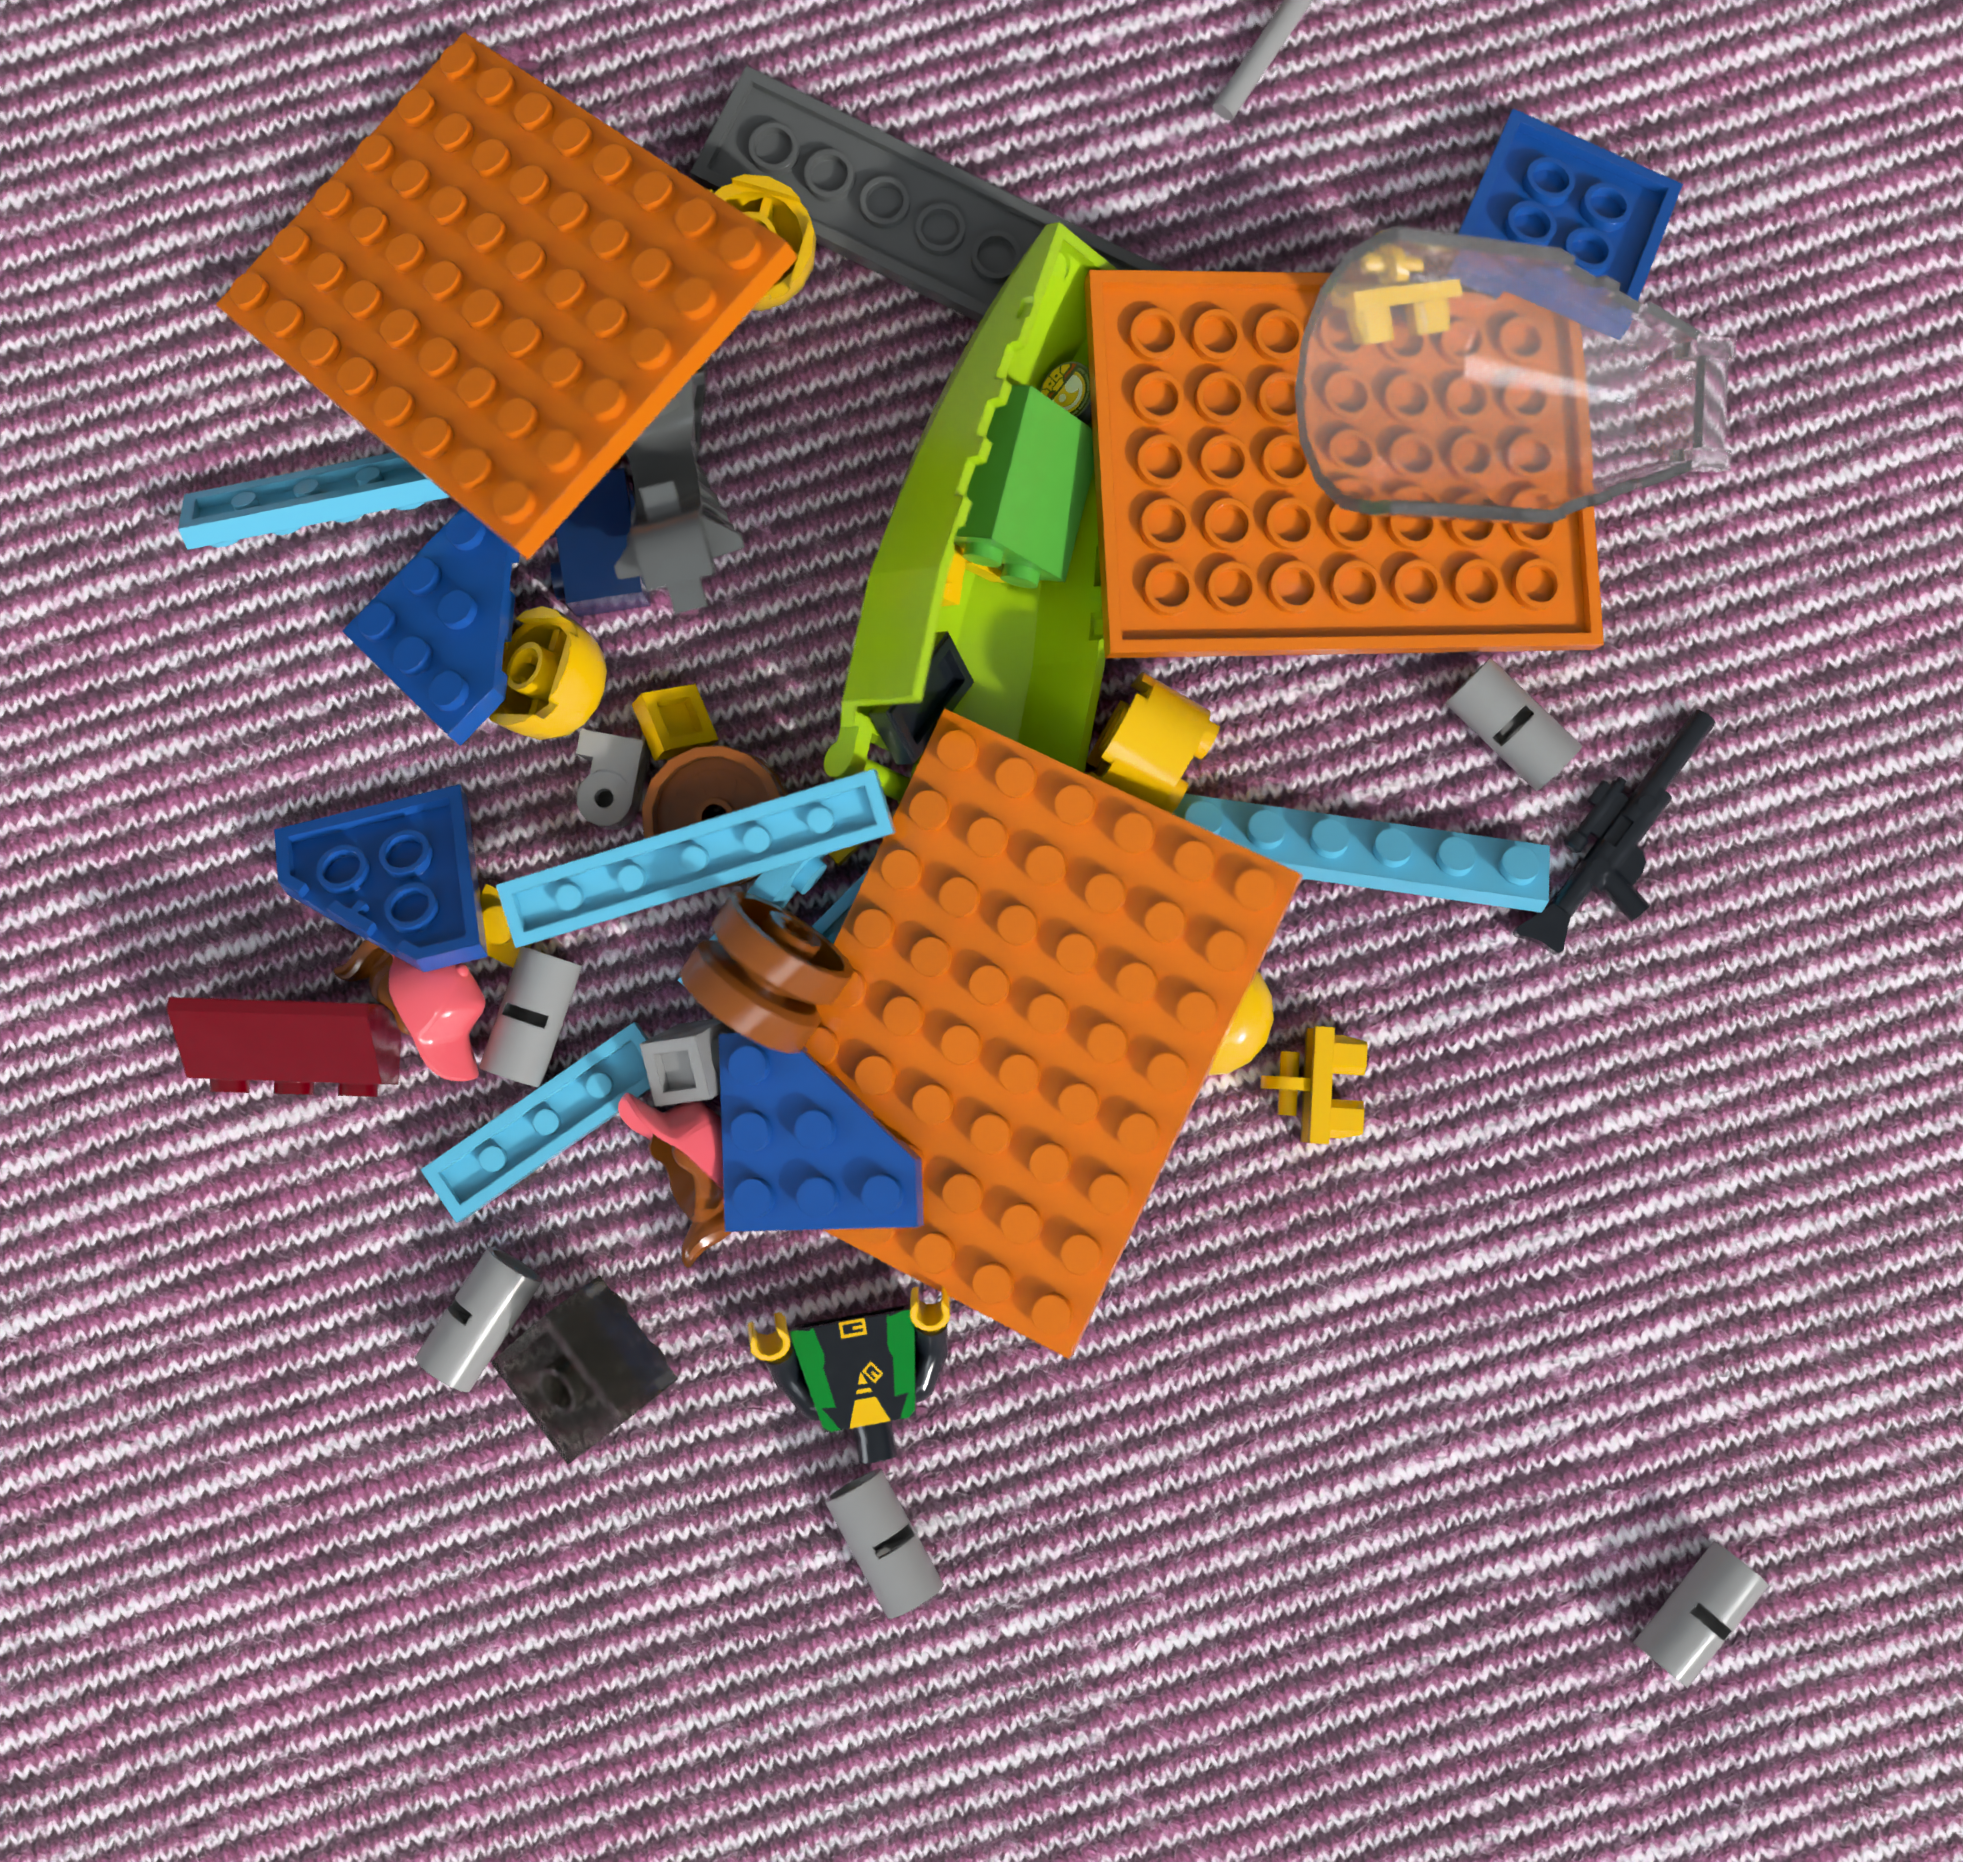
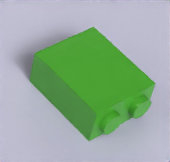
(1029, 490)

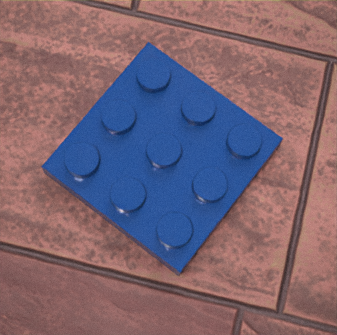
(1572, 197)

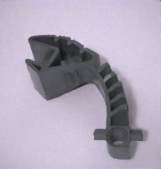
(675, 512)

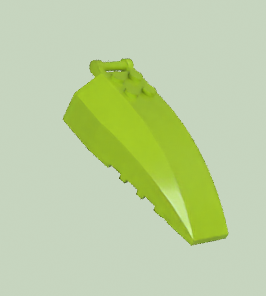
(1027, 649)

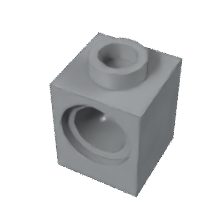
(684, 1062)

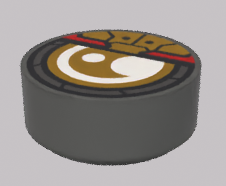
(1070, 388)

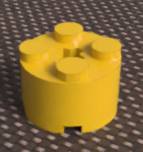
(1152, 743)

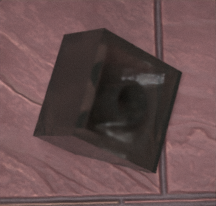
(584, 1369)

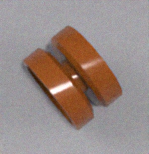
(707, 777)
(765, 973)

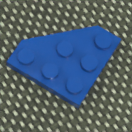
(446, 625)
(393, 876)
(806, 1148)

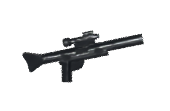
(1618, 826)

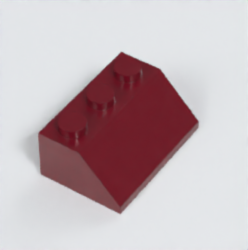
(286, 1044)

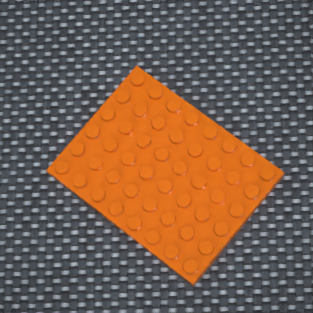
(504, 289)
(1229, 541)
(1037, 1015)

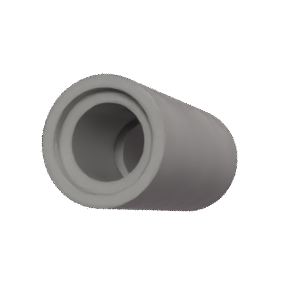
(1513, 724)
(530, 1017)
(478, 1319)
(884, 1543)
(1701, 1614)

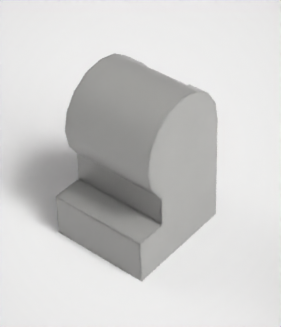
(616, 778)

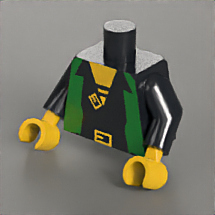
(860, 1368)

